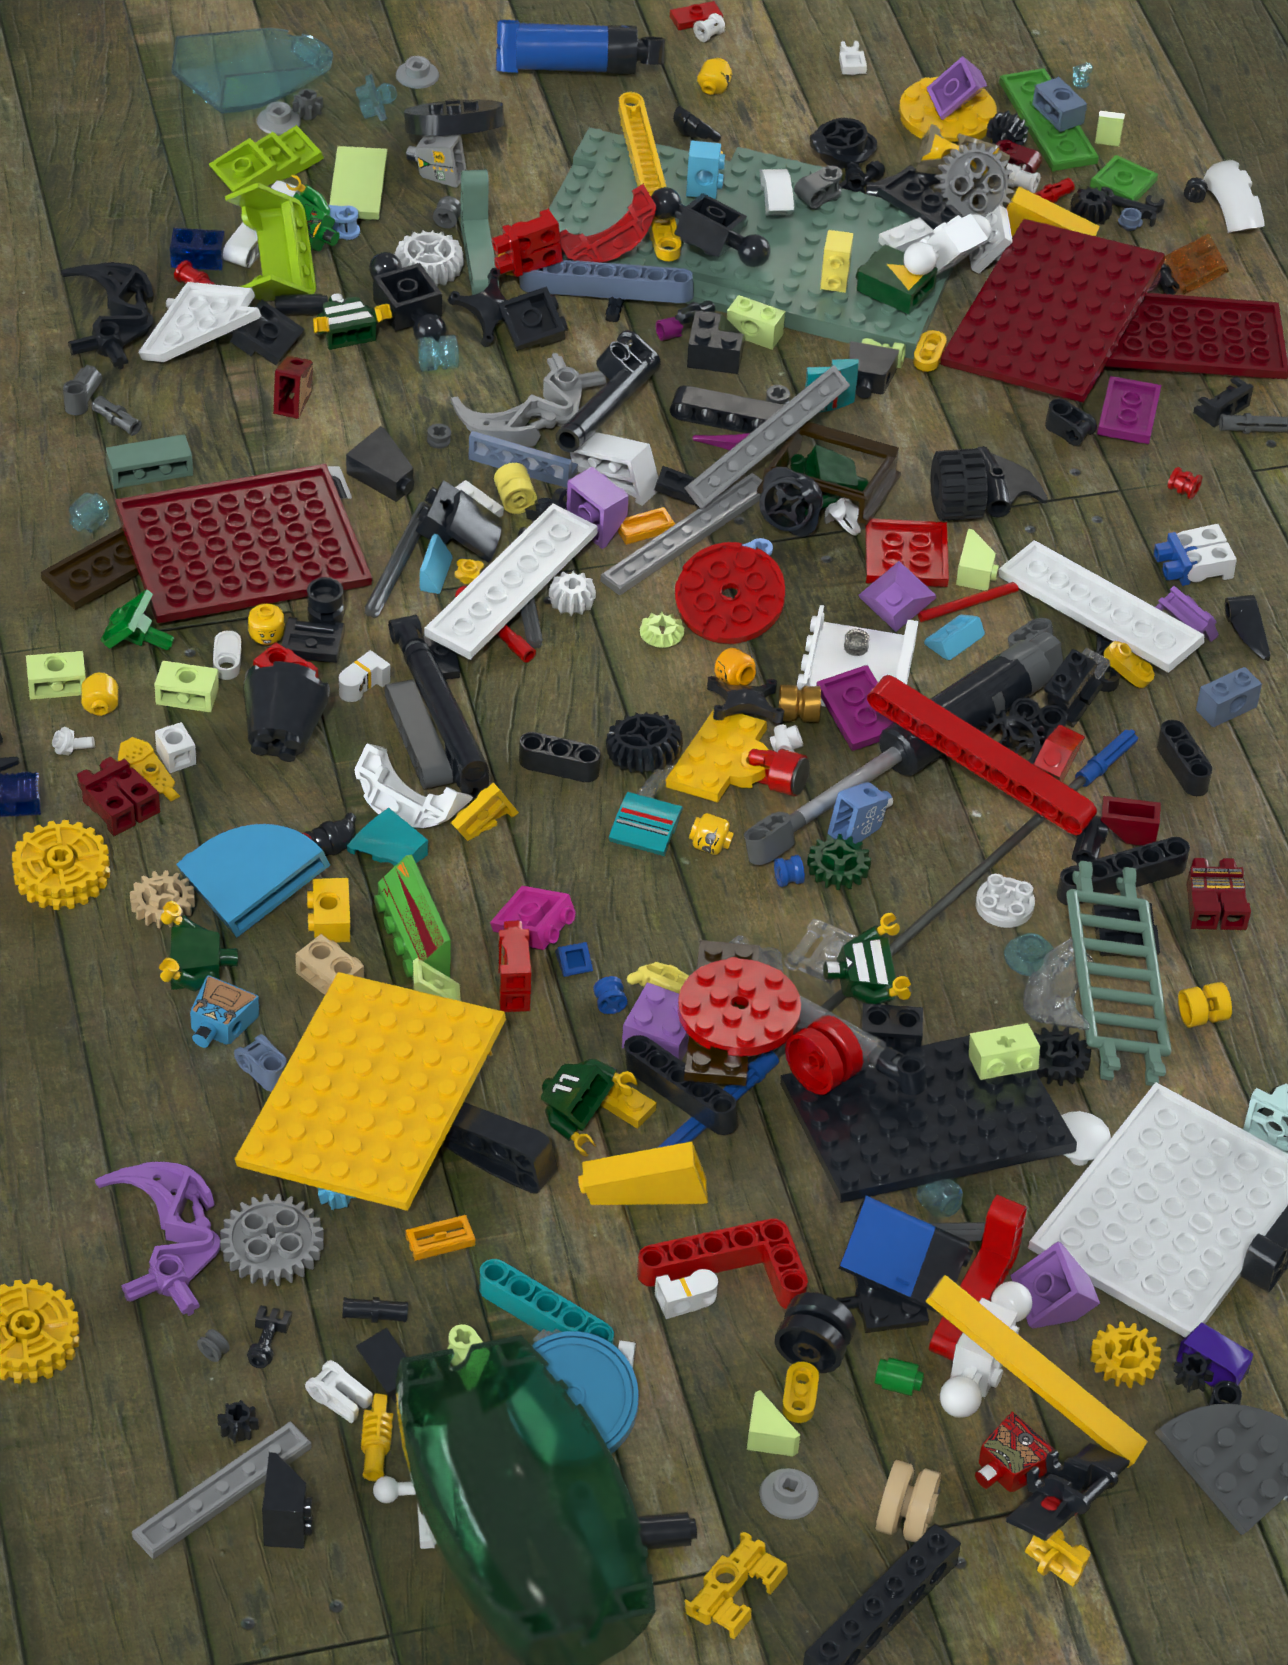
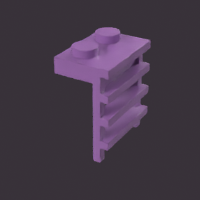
(1187, 611)

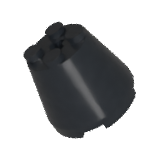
(282, 708)

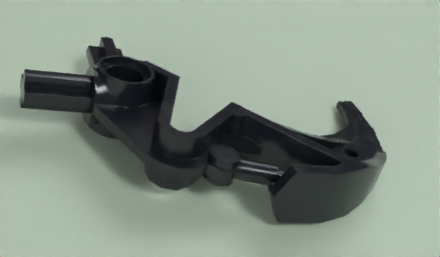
(126, 319)

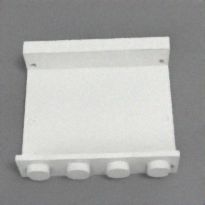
(886, 653)

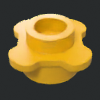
(468, 570)

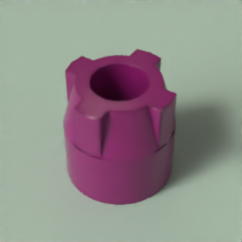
(668, 328)

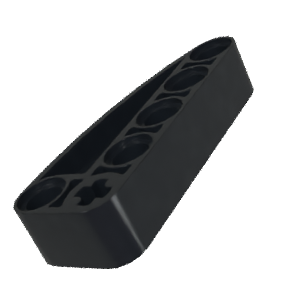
(502, 1148)

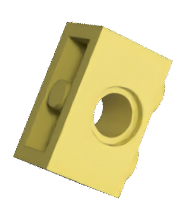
(836, 261)

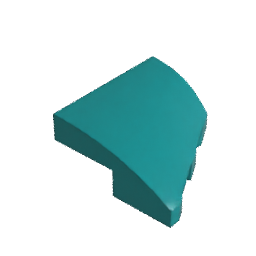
(389, 839)

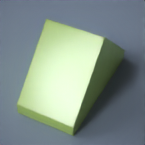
(1109, 128)
(433, 982)
(770, 1429)

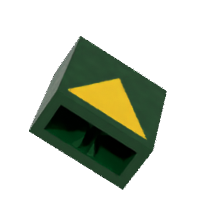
(891, 283)

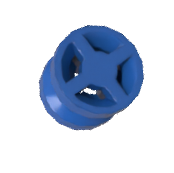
(789, 871)
(610, 995)

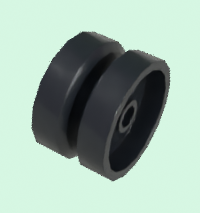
(815, 1331)

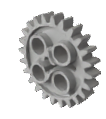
(959, 168)
(271, 1231)

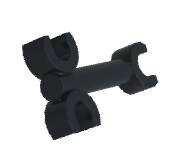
(1148, 210)

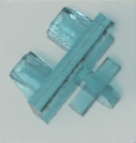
(372, 98)

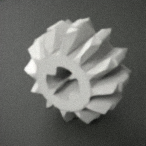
(572, 593)

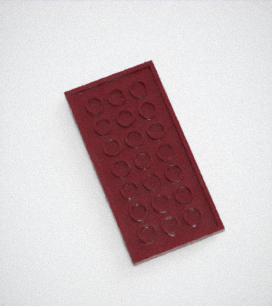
(1204, 337)

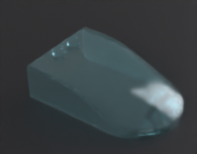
(248, 66)

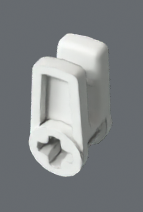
(337, 1389)

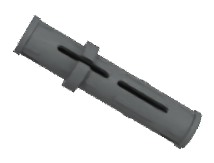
(1245, 421)

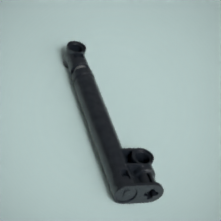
(463, 753)

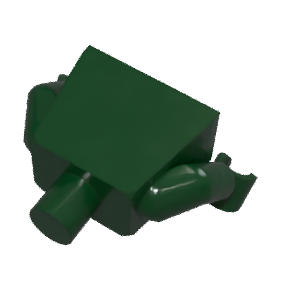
(830, 467)

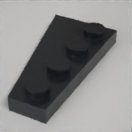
(917, 198)

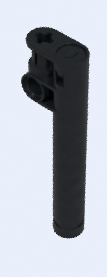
(627, 371)

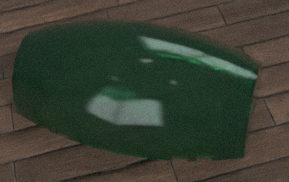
(524, 1503)

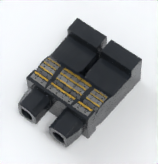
(1074, 686)

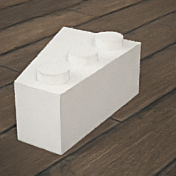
(622, 461)

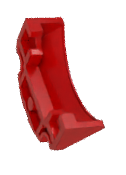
(616, 239)

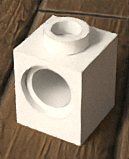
(175, 747)

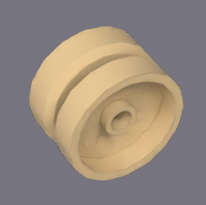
(904, 1500)

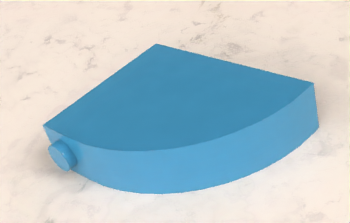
(251, 871)

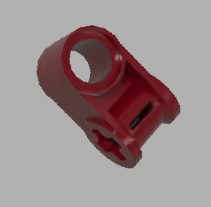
(1026, 158)

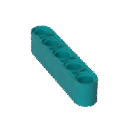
(504, 1283)

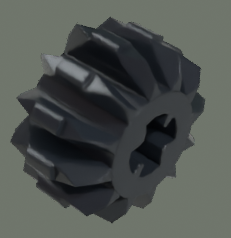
(1007, 127)
(1092, 205)

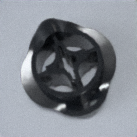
(843, 142)
(782, 479)

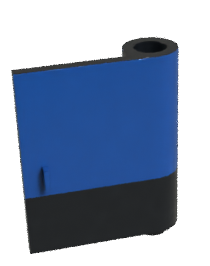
(902, 1252)

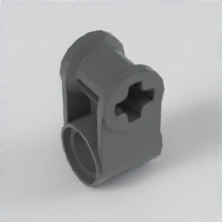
(820, 186)

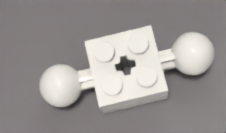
(947, 245)
(973, 1367)

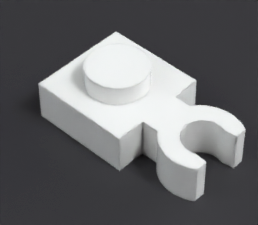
(852, 60)

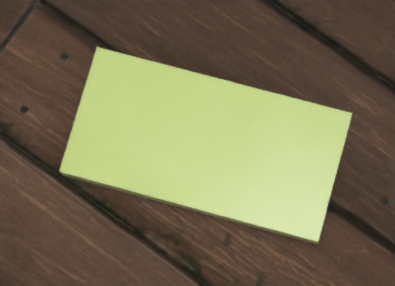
(359, 180)

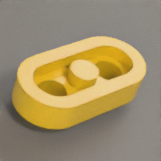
(929, 350)
(1129, 664)
(799, 1394)

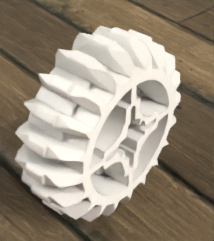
(437, 254)

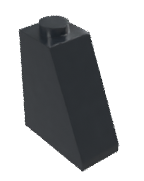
(381, 465)

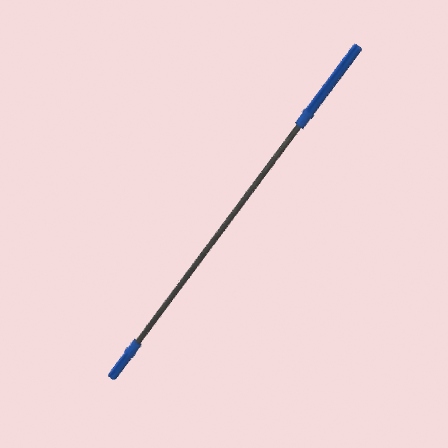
(767, 1061)

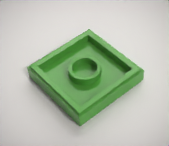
(1124, 178)

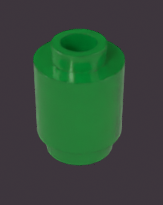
(899, 1376)

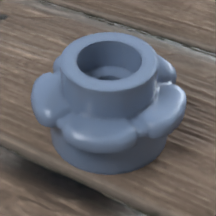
(1130, 219)

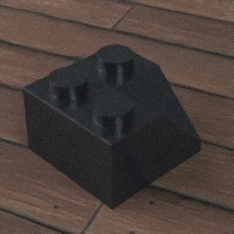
(714, 344)

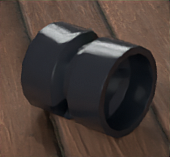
(325, 601)

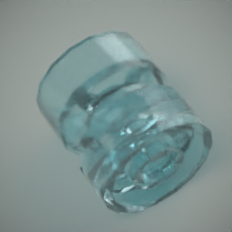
(438, 353)

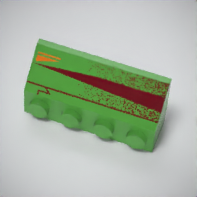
(413, 918)

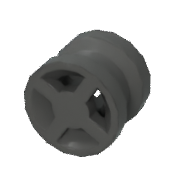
(447, 212)

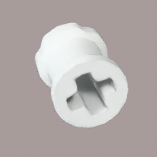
(709, 27)

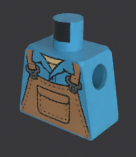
(222, 1012)

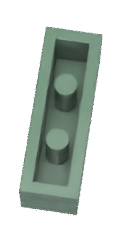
(149, 461)

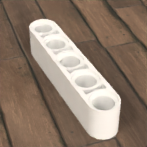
(243, 244)

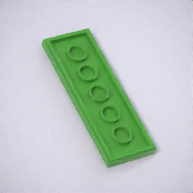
(1059, 149)

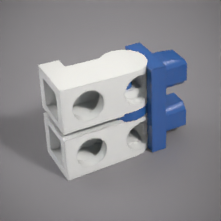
(1196, 555)

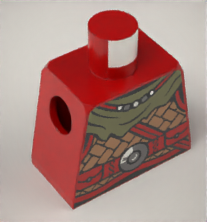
(1011, 1454)

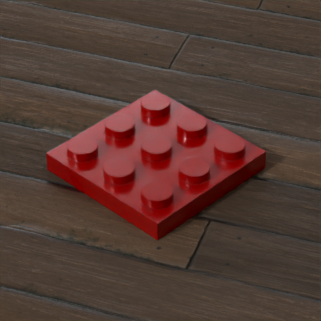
(916, 544)

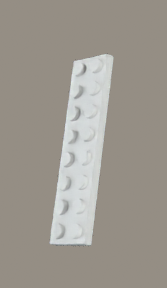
(510, 581)
(1101, 606)

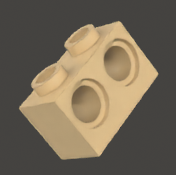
(322, 960)

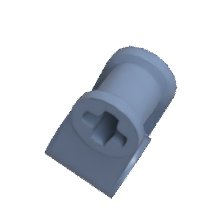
(261, 1061)

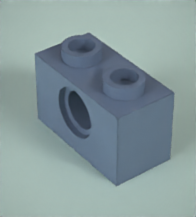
(1059, 104)
(1228, 696)

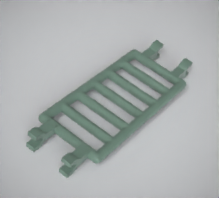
(1107, 1045)

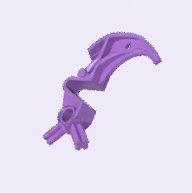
(172, 1264)

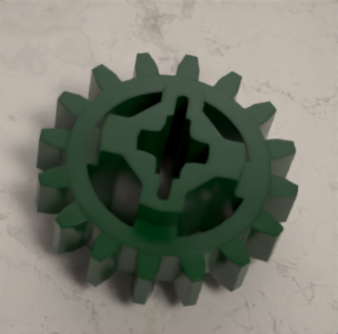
(838, 862)

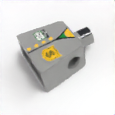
(439, 158)

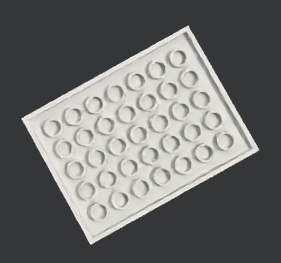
(1170, 1209)

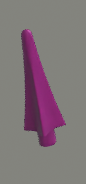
(722, 441)

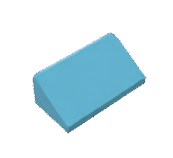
(435, 566)
(956, 636)

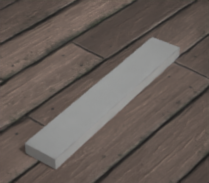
(218, 1491)

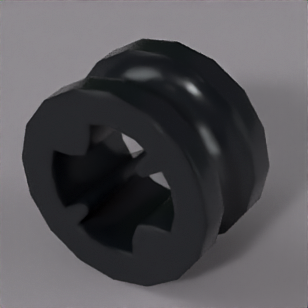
(1193, 195)

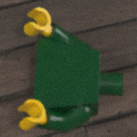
(193, 952)

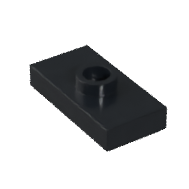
(673, 483)
(445, 658)

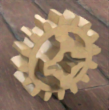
(157, 893)

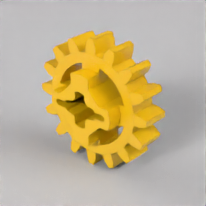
(1125, 1354)

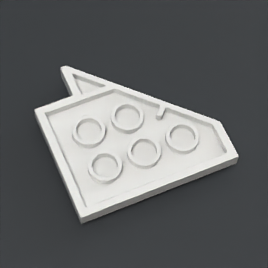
(197, 317)

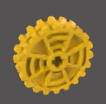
(61, 864)
(35, 1331)

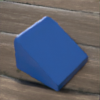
(574, 959)

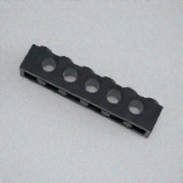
(887, 1601)

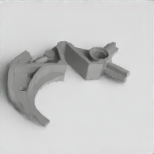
(562, 393)

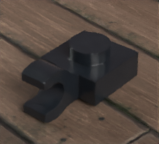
(542, 504)

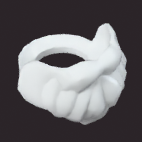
(845, 509)

